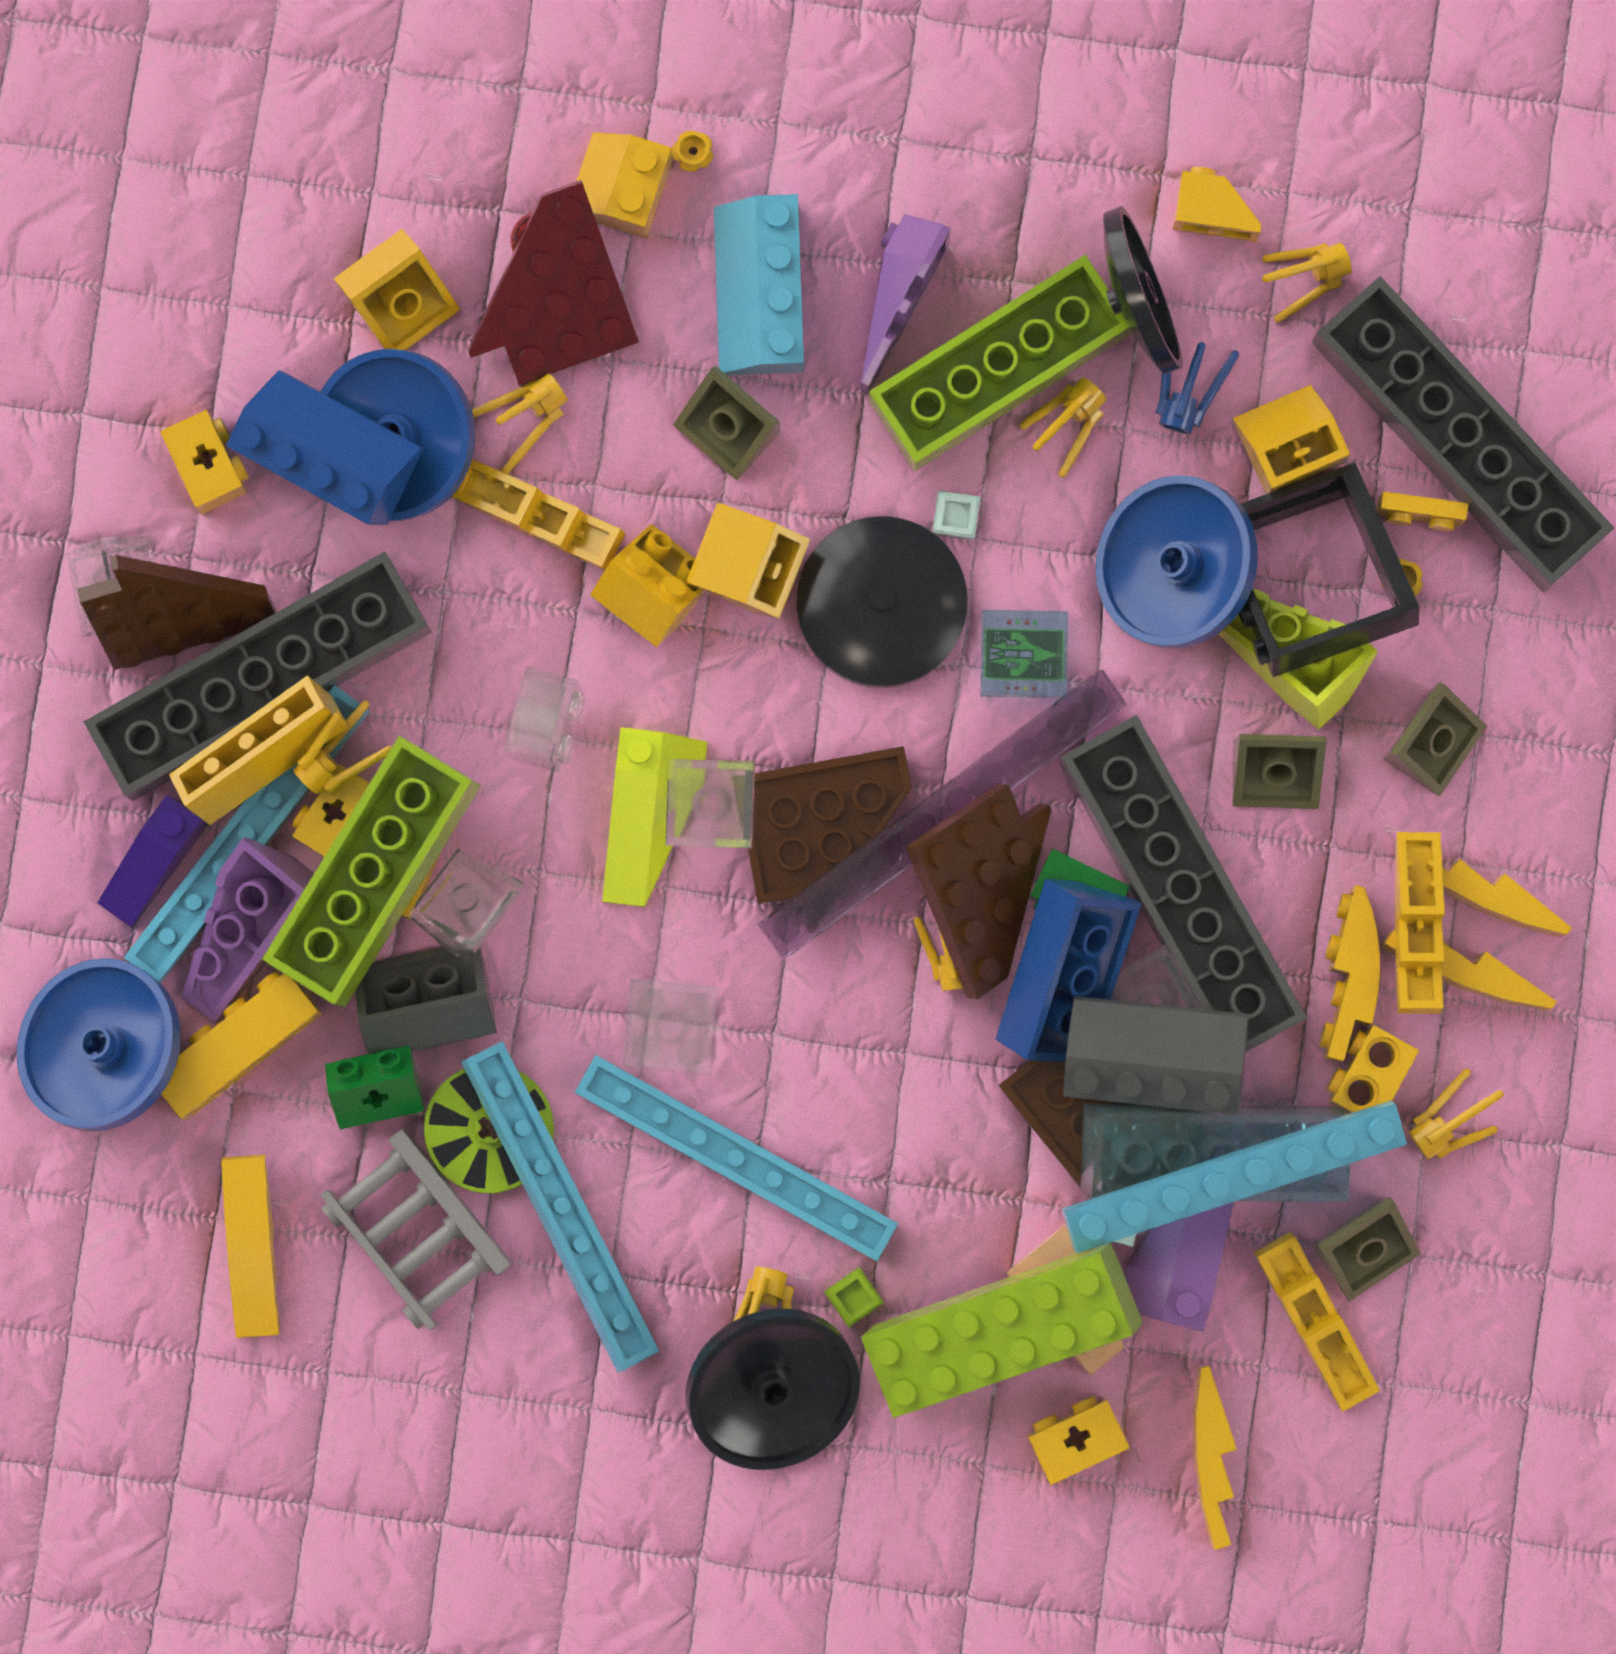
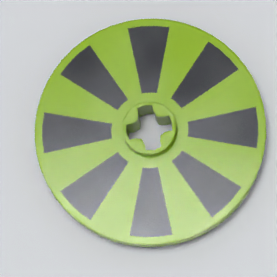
(454, 1141)

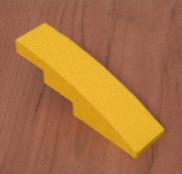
(539, 515)
(1501, 900)
(1419, 922)
(1486, 978)
(250, 1246)
(1316, 1321)
(1211, 1440)

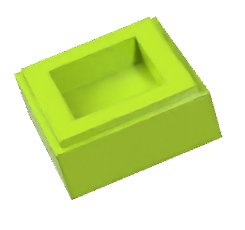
(853, 1297)

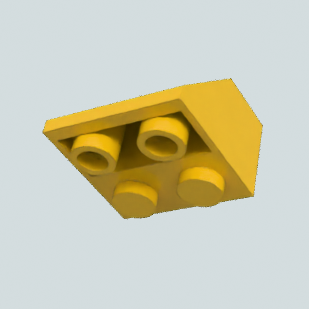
(1291, 439)
(748, 561)
(649, 585)

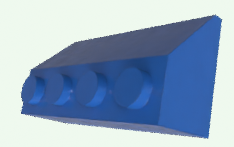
(326, 448)
(1069, 952)

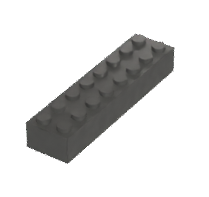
(1461, 434)
(322, 636)
(1179, 879)

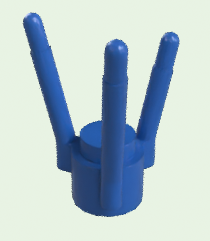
(1181, 411)

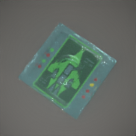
(1024, 653)

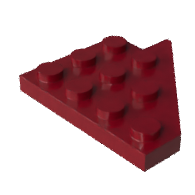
(557, 293)

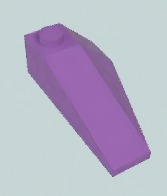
(907, 267)
(248, 909)
(1178, 1268)

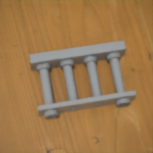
(458, 1224)

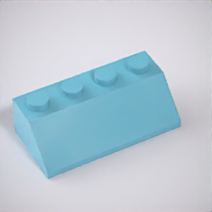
(759, 285)

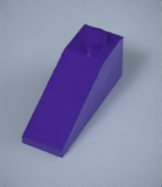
(151, 860)

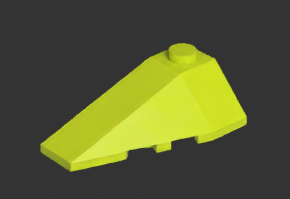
(1312, 690)
(639, 812)

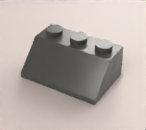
(424, 1001)

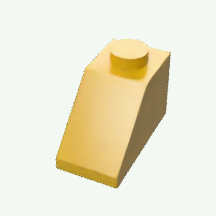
(1213, 207)

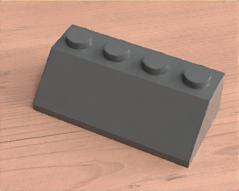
(1156, 1055)

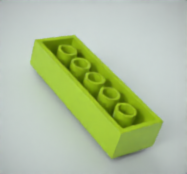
(998, 363)
(371, 872)
(1002, 1330)

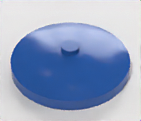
(421, 404)
(1176, 561)
(98, 1044)

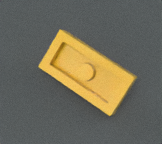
(1403, 508)

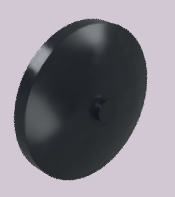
(1138, 291)
(882, 602)
(772, 1389)

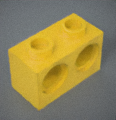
(1382, 1082)

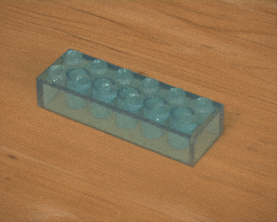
(1145, 1142)

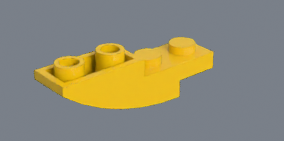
(1358, 958)

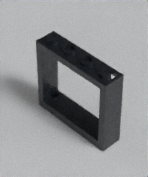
(1305, 496)

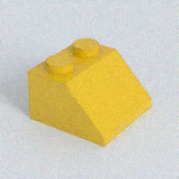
(625, 180)
(397, 292)

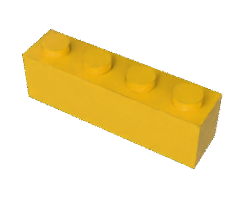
(255, 751)
(238, 1043)

